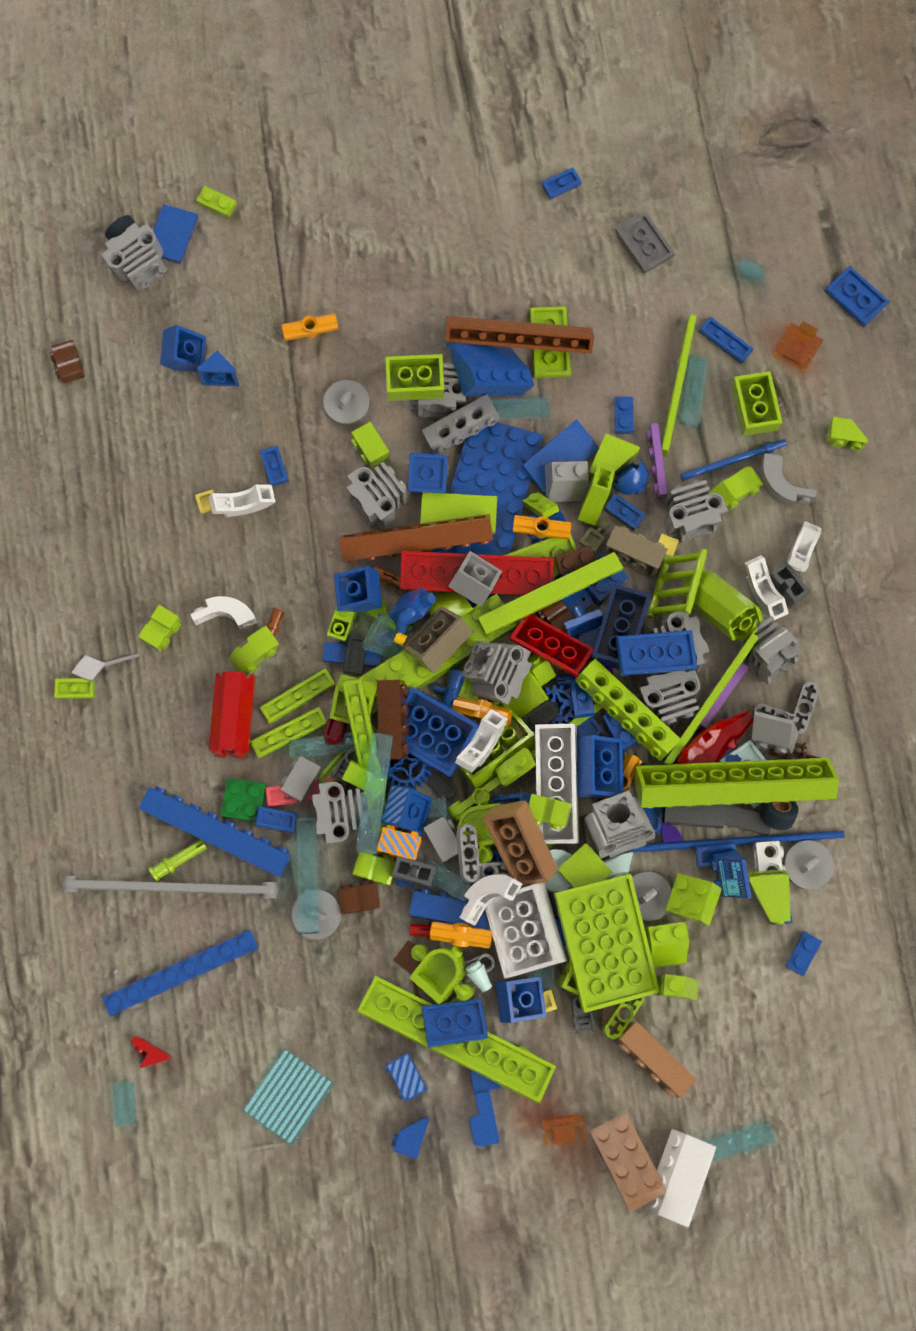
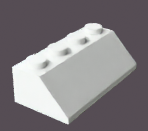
(683, 1175)

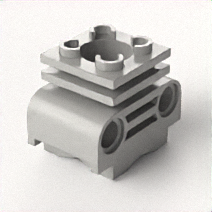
(136, 256)
(452, 400)
(376, 495)
(693, 511)
(684, 623)
(772, 651)
(497, 670)
(670, 697)
(336, 811)
(615, 838)

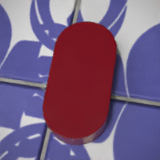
(334, 731)

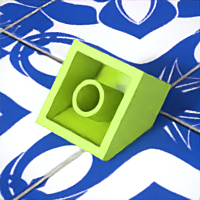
(339, 708)
(668, 944)

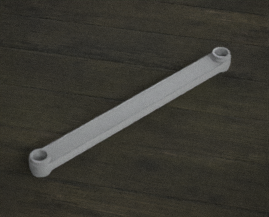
(72, 884)

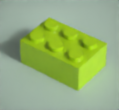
(414, 377)
(756, 403)

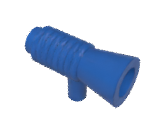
(453, 687)

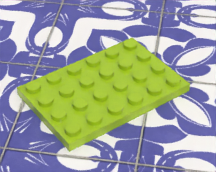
(606, 943)

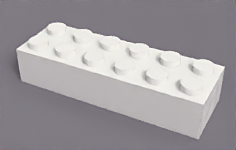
(558, 776)

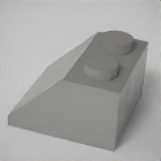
(566, 481)
(475, 578)
(774, 733)

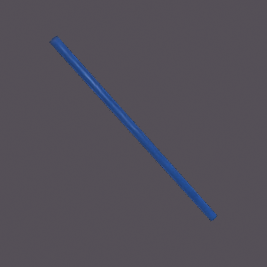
(742, 840)

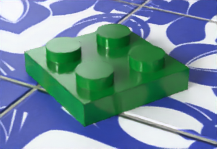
(242, 799)

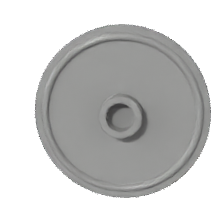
(346, 402)
(809, 864)
(652, 895)
(328, 916)

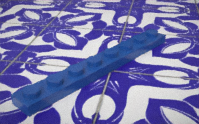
(180, 973)

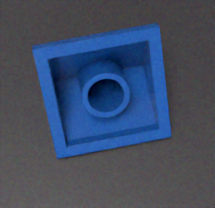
(217, 371)

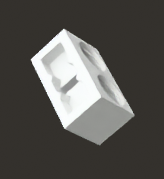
(762, 862)

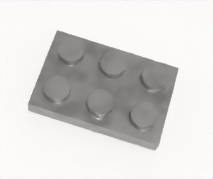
(644, 242)

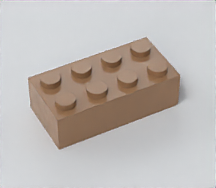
(520, 843)
(656, 1059)
(627, 1162)

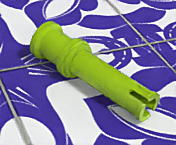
(169, 864)

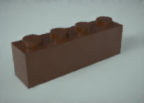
(392, 715)

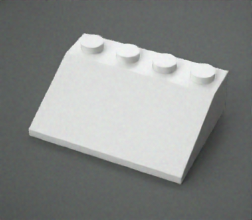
(525, 931)

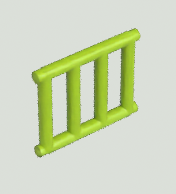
(690, 591)

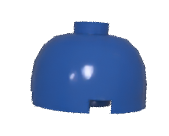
(631, 479)

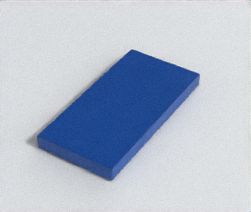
(568, 446)
(656, 653)

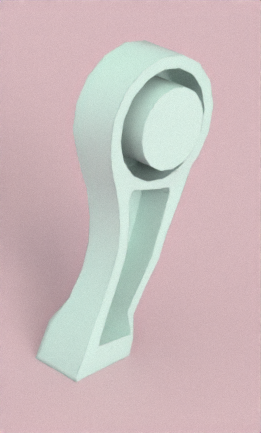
(557, 883)

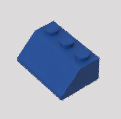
(599, 767)

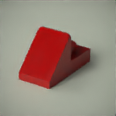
(155, 1054)

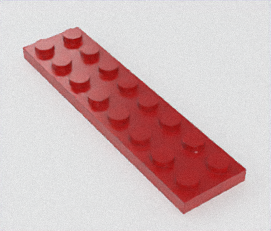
(436, 570)

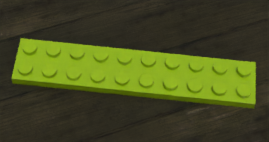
(489, 1058)

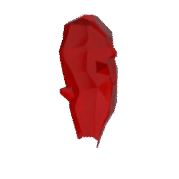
(716, 739)

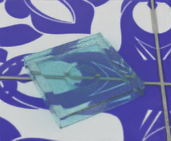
(381, 637)

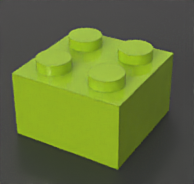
(693, 899)

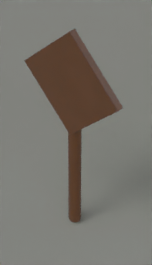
(406, 961)

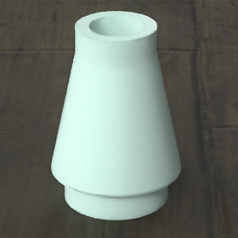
(479, 976)

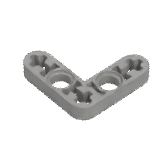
(802, 694)
(476, 867)

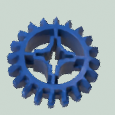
(411, 781)

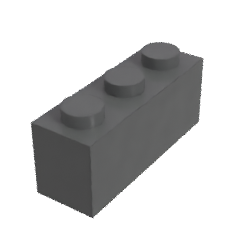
(696, 816)

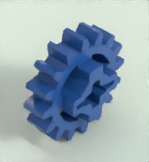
(565, 704)

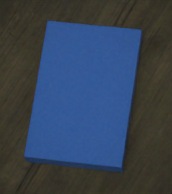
(174, 231)
(856, 296)
(454, 1023)

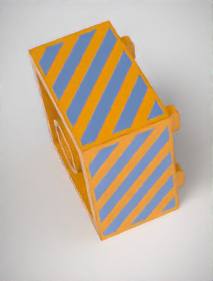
(397, 843)

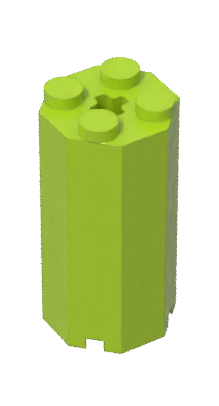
(725, 606)

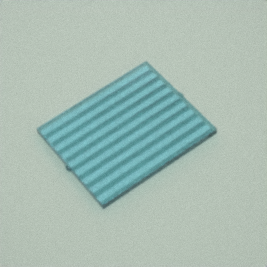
(288, 1097)

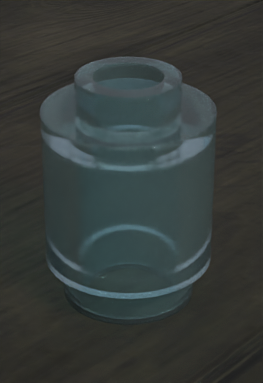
(751, 269)

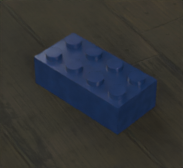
(622, 618)

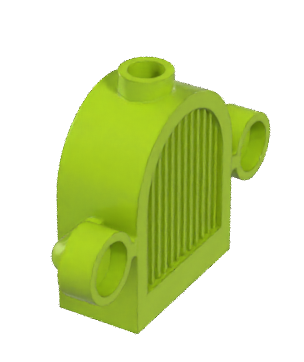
(475, 817)
(441, 973)

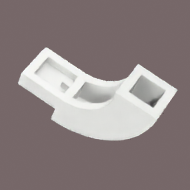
(242, 502)
(803, 546)
(763, 589)
(225, 607)
(483, 741)
(485, 891)

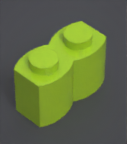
(374, 868)

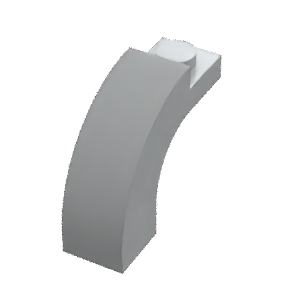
(778, 487)

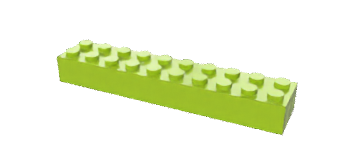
(406, 668)
(736, 782)

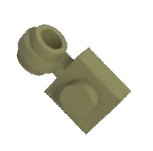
(594, 537)

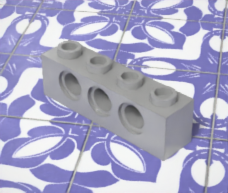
(451, 423)

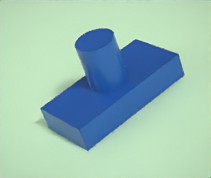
(582, 621)

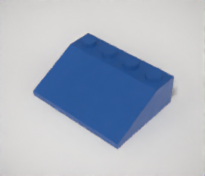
(490, 370)
(437, 731)

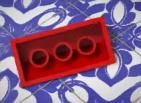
(552, 644)

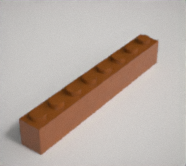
(518, 334)
(416, 537)

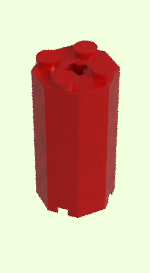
(232, 714)

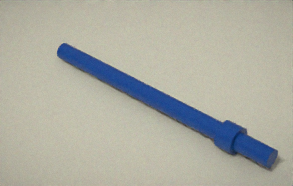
(766, 448)

